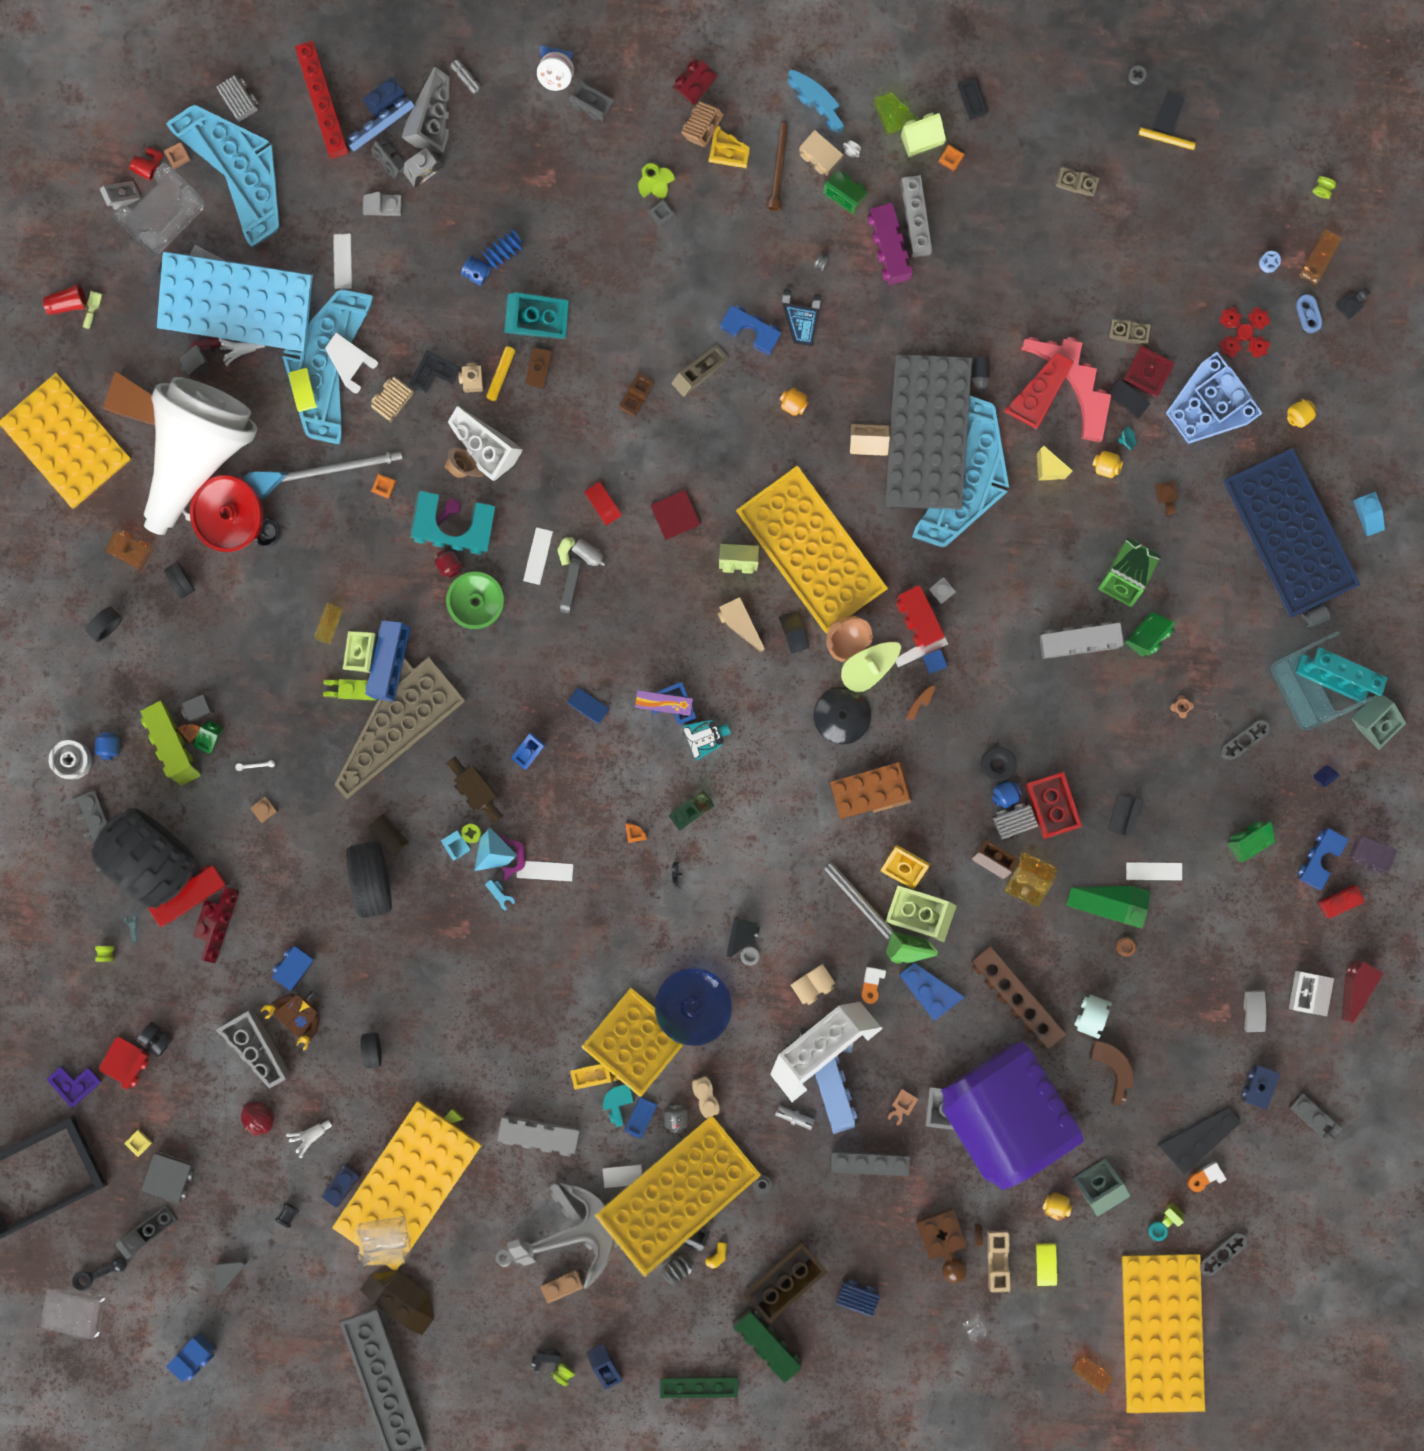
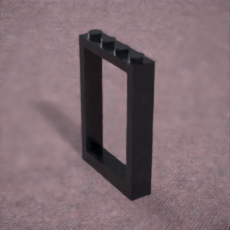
(86, 1157)

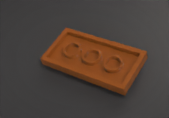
(871, 790)

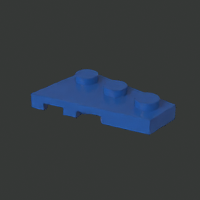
(930, 991)

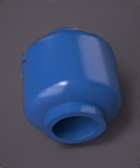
(107, 746)
(1006, 794)

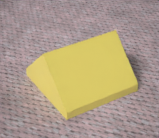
(1050, 466)

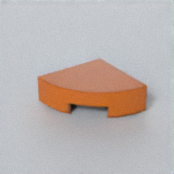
(189, 731)
(635, 833)

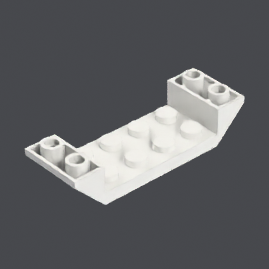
(821, 1045)

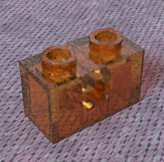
(117, 548)

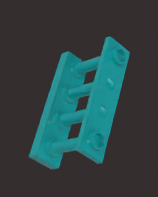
(1340, 675)

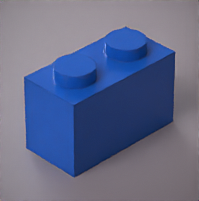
(293, 967)

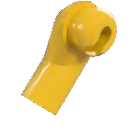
(719, 1257)

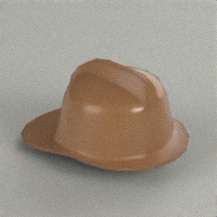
(461, 464)

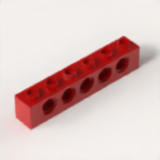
(321, 99)

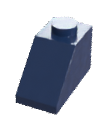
(604, 1366)

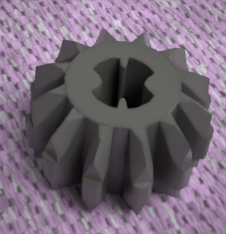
(678, 1268)

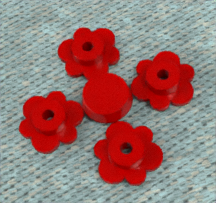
(1244, 332)

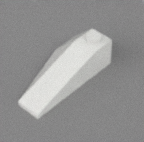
(488, 447)

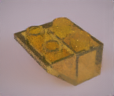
(1031, 880)

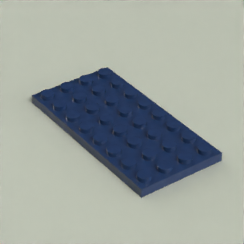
(1291, 533)

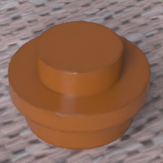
(1126, 946)

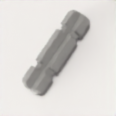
(465, 76)

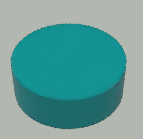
(1157, 1231)

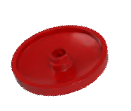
(226, 513)

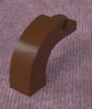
(1119, 1064)

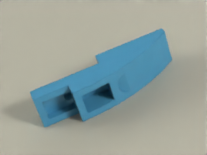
(813, 93)

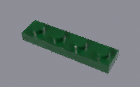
(699, 1387)

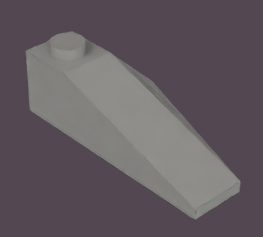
(428, 118)

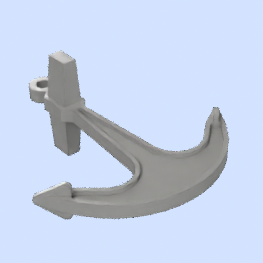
(588, 1230)

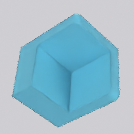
(455, 845)

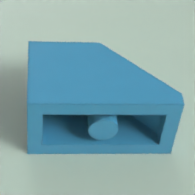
(265, 481)
(1370, 513)

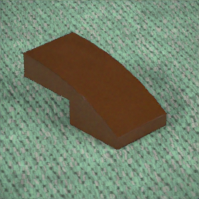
(636, 395)

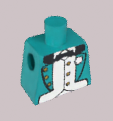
(705, 737)

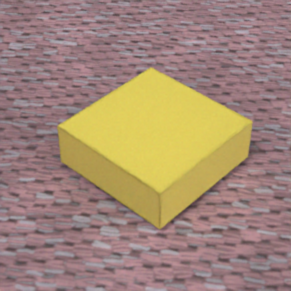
(138, 1142)

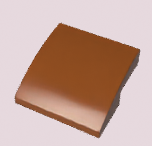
(923, 700)

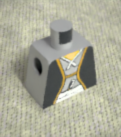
(421, 167)

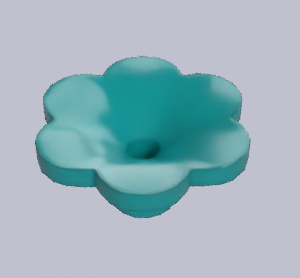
(1128, 438)

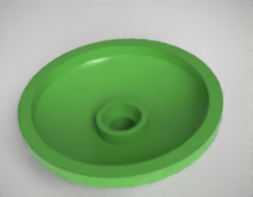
(465, 590)

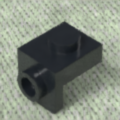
(546, 1356)

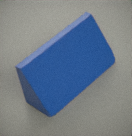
(588, 706)

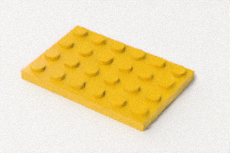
(64, 440)

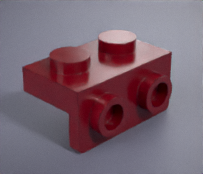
(695, 80)

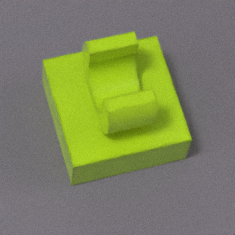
(1173, 1214)

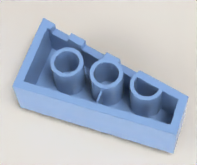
(835, 1097)

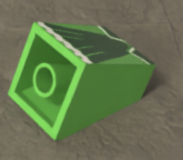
(1129, 572)

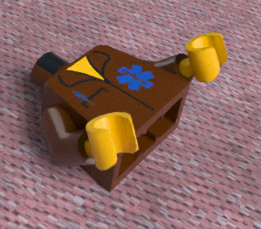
(297, 1014)

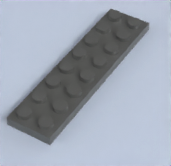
(382, 1382)

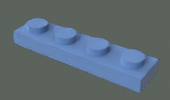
(374, 127)

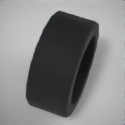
(103, 624)

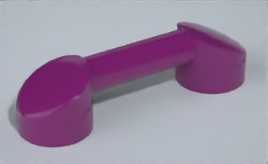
(452, 506)

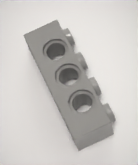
(916, 216)

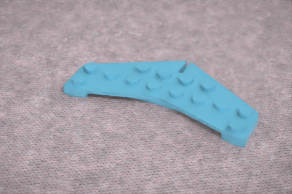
(234, 155)
(343, 316)
(982, 468)

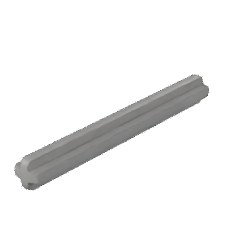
(859, 900)

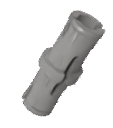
(794, 1117)

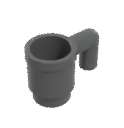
(1316, 616)

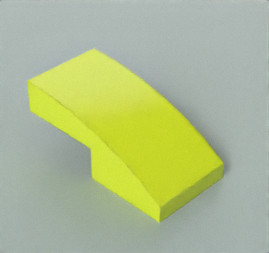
(302, 389)
(1046, 1264)

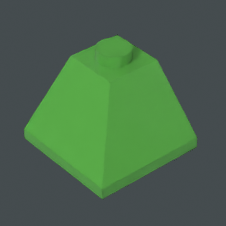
(909, 948)

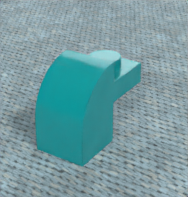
(616, 1097)

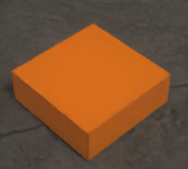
(951, 158)
(383, 486)

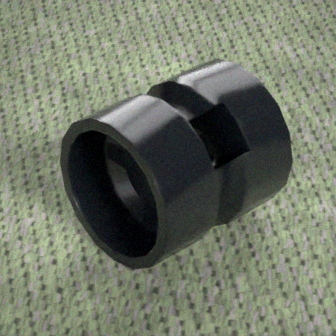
(148, 1036)

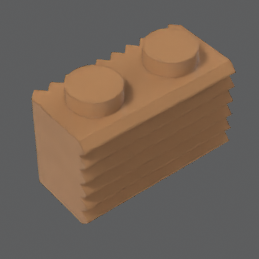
(702, 123)
(562, 1285)

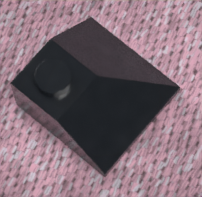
(741, 935)

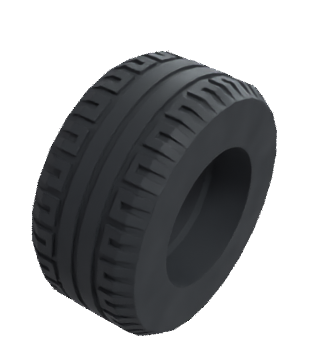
(368, 879)

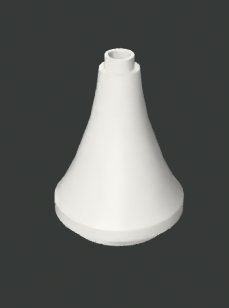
(194, 437)

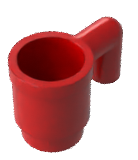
(145, 167)

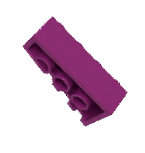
(890, 244)

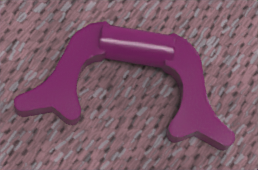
(520, 855)

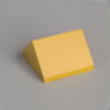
(904, 867)

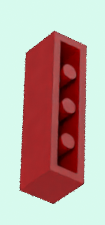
(195, 892)

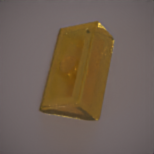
(328, 623)

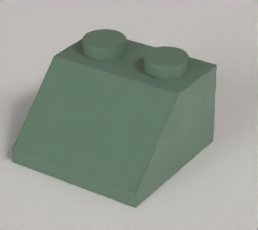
(1379, 720)
(1101, 1187)

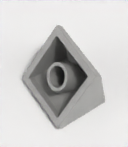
(934, 1110)

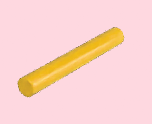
(1166, 138)

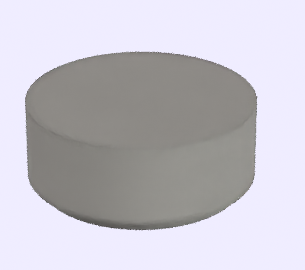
(749, 955)

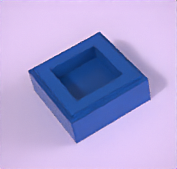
(934, 661)

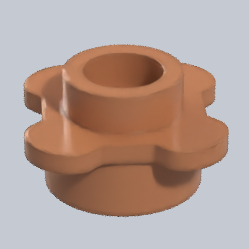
(1182, 701)

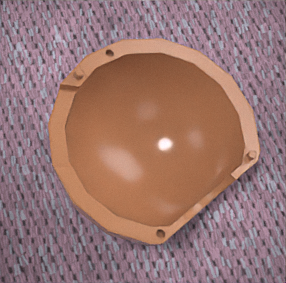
(848, 637)

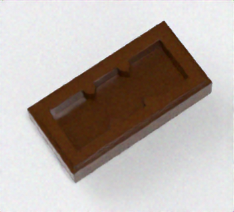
(538, 368)

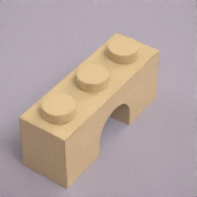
(998, 1260)

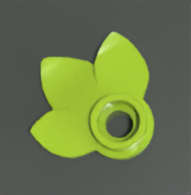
(657, 183)

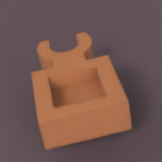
(904, 1104)

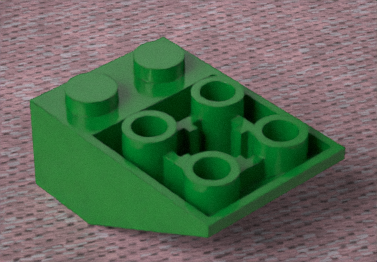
(1147, 636)
(1255, 839)

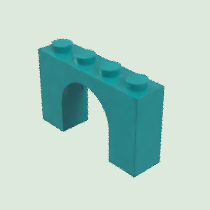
(425, 527)

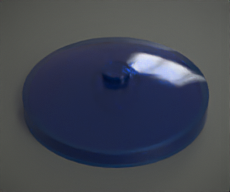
(693, 1007)

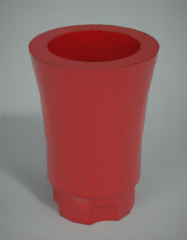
(65, 300)

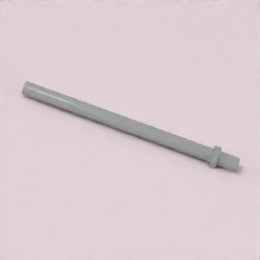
(344, 466)

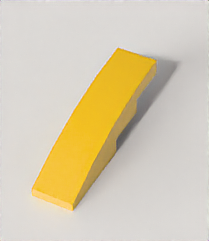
(591, 1076)

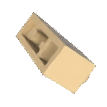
(739, 621)

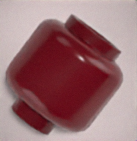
(448, 563)

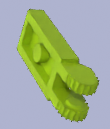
(348, 689)

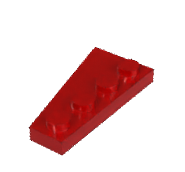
(1039, 394)

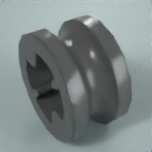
(1136, 69)
(821, 261)

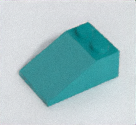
(536, 315)

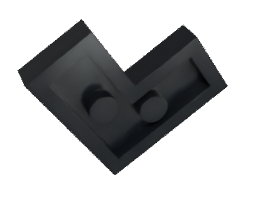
(431, 367)

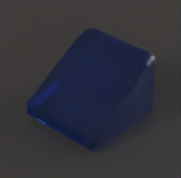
(1325, 776)

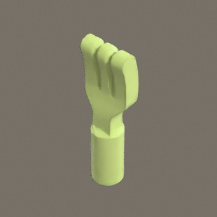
(93, 303)

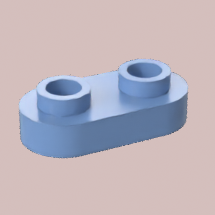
(1309, 314)

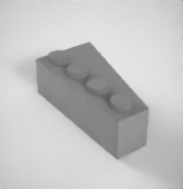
(1080, 641)
(255, 1047)
(538, 1134)

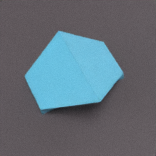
(493, 852)

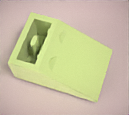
(738, 558)

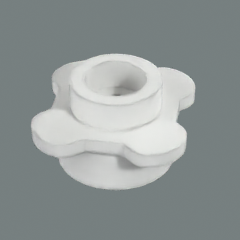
(852, 149)

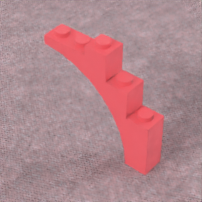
(1093, 403)

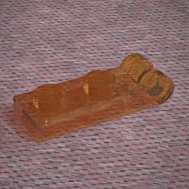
(1320, 256)

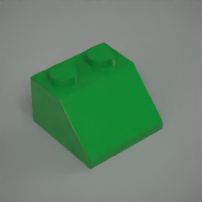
(845, 191)

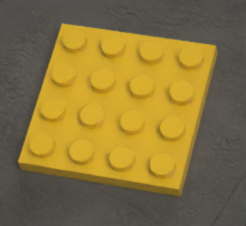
(632, 1043)

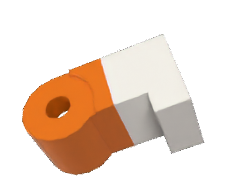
(869, 989)
(1204, 1176)

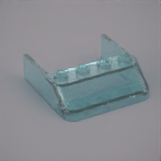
(1304, 697)

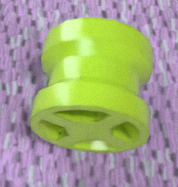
(1324, 187)
(471, 833)
(104, 954)
(563, 1374)

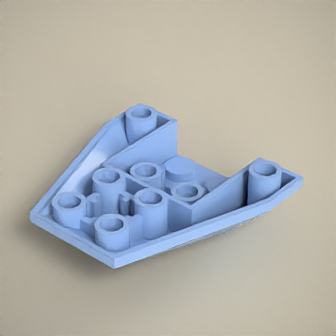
(1212, 402)

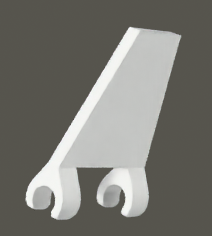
(347, 360)

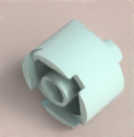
(1093, 1016)

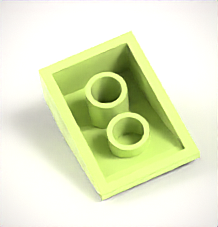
(921, 913)

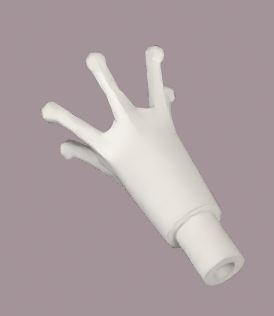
(239, 348)
(309, 1136)

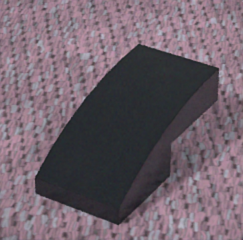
(1128, 398)

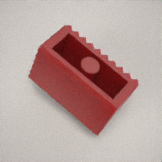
(1341, 901)

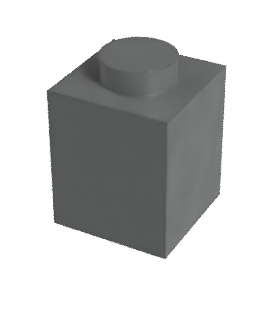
(196, 708)

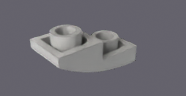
(1255, 1011)

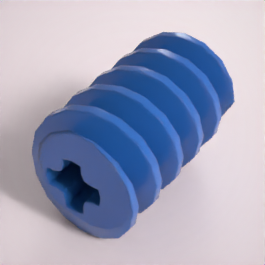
(503, 249)

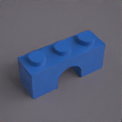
(737, 319)
(1312, 872)

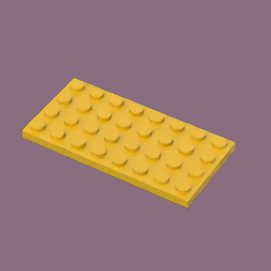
(811, 549)
(411, 1175)
(677, 1195)
(1163, 1333)

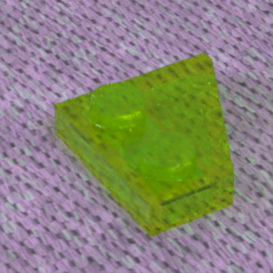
(892, 113)

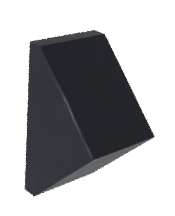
(794, 632)

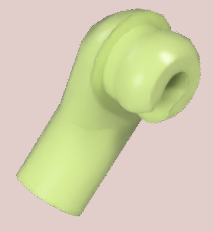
(564, 548)

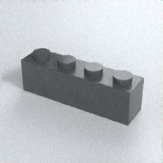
(870, 1163)

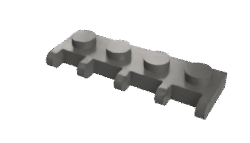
(92, 813)

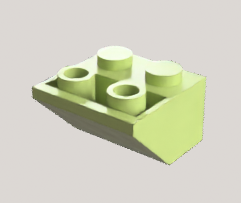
(923, 134)

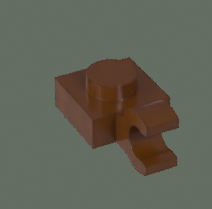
(1166, 494)

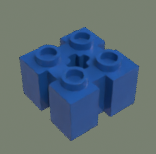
(187, 1361)

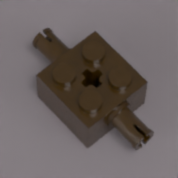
(475, 787)

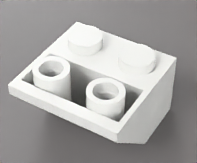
(1311, 993)

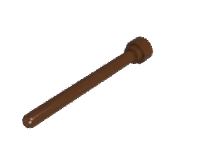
(774, 202)

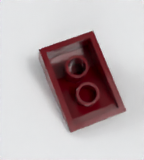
(1358, 987)

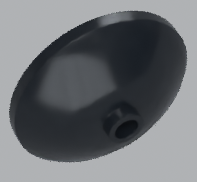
(832, 726)

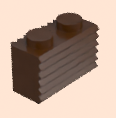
(994, 859)

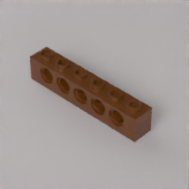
(1053, 1032)

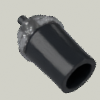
(981, 373)

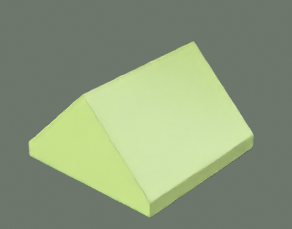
(359, 651)

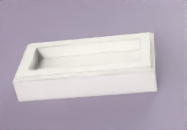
(621, 1175)

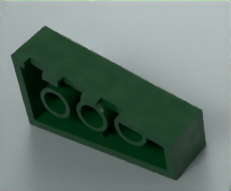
(767, 1345)

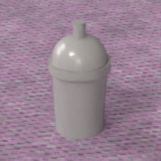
(588, 553)

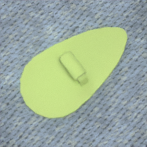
(869, 666)

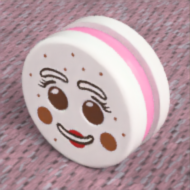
(555, 71)

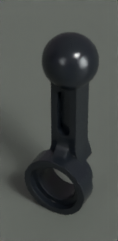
(118, 1265)

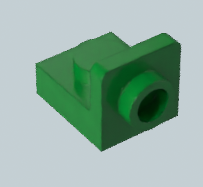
(208, 736)

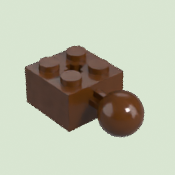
(954, 1269)

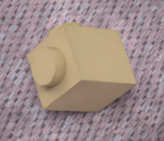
(471, 378)

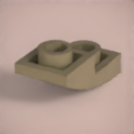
(1076, 182)
(1130, 332)

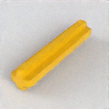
(500, 374)

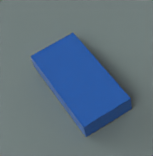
(640, 1117)

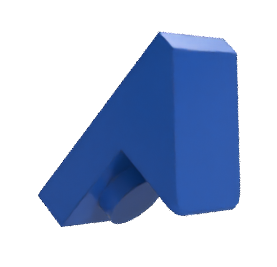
(528, 751)

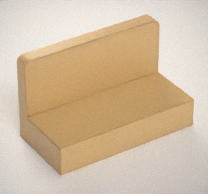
(869, 439)

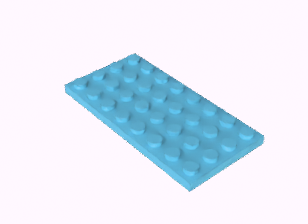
(234, 301)

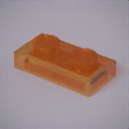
(1092, 1373)

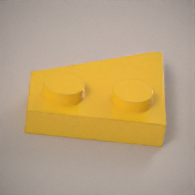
(728, 150)

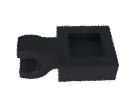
(1351, 304)

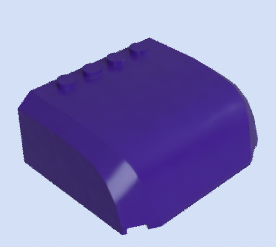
(1010, 1117)

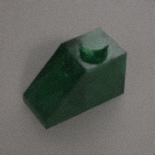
(691, 810)

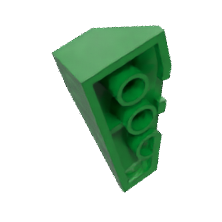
(1116, 903)

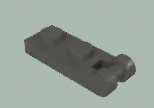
(1315, 1118)

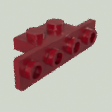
(214, 923)

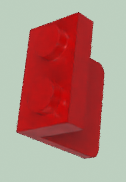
(125, 1062)

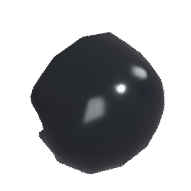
(269, 533)

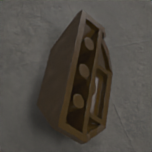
(400, 1299)

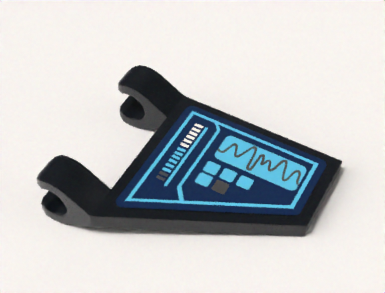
(801, 319)

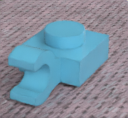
(496, 889)

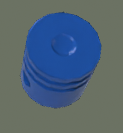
(476, 270)

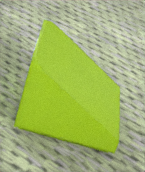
(454, 1116)

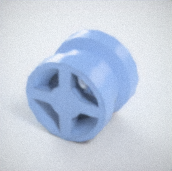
(1270, 257)

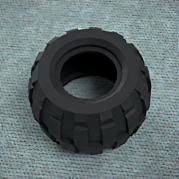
(143, 858)

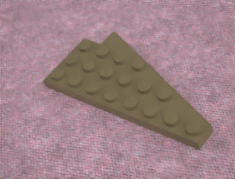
(393, 727)

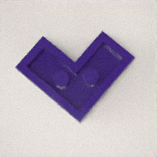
(73, 1090)

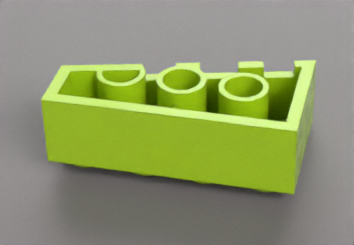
(169, 744)

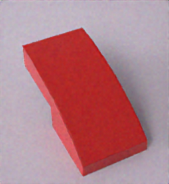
(602, 503)

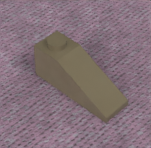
(699, 370)

